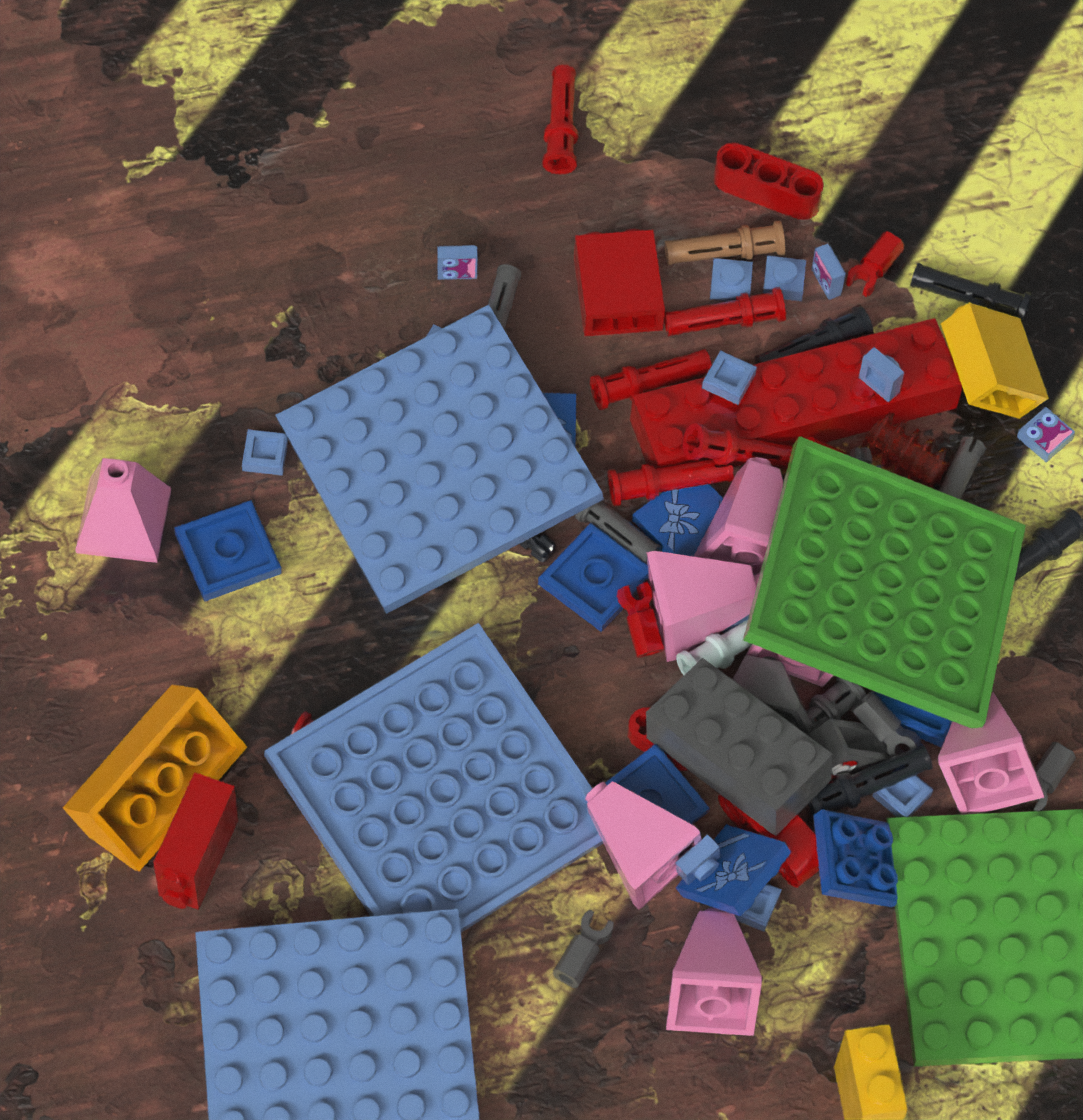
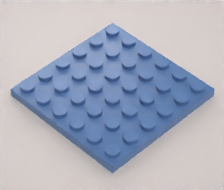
(439, 458)
(440, 786)
(338, 1020)

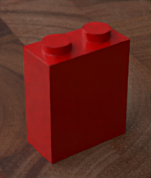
(619, 282)
(195, 841)

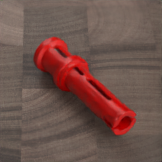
(561, 132)
(742, 311)
(640, 380)
(726, 447)
(651, 481)

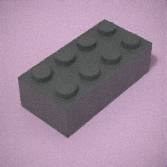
(739, 746)

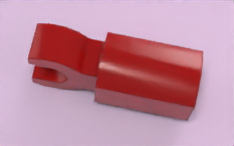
(876, 262)
(641, 620)

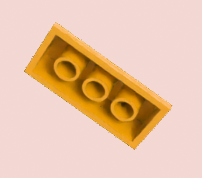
(143, 780)

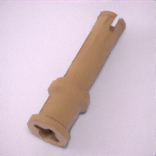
(744, 242)

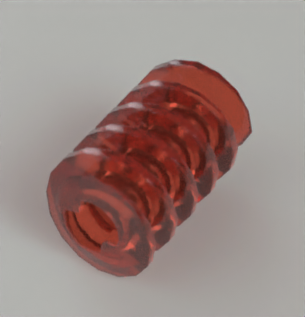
(906, 452)

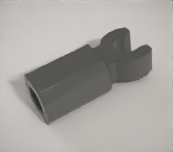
(884, 724)
(1052, 769)
(581, 951)

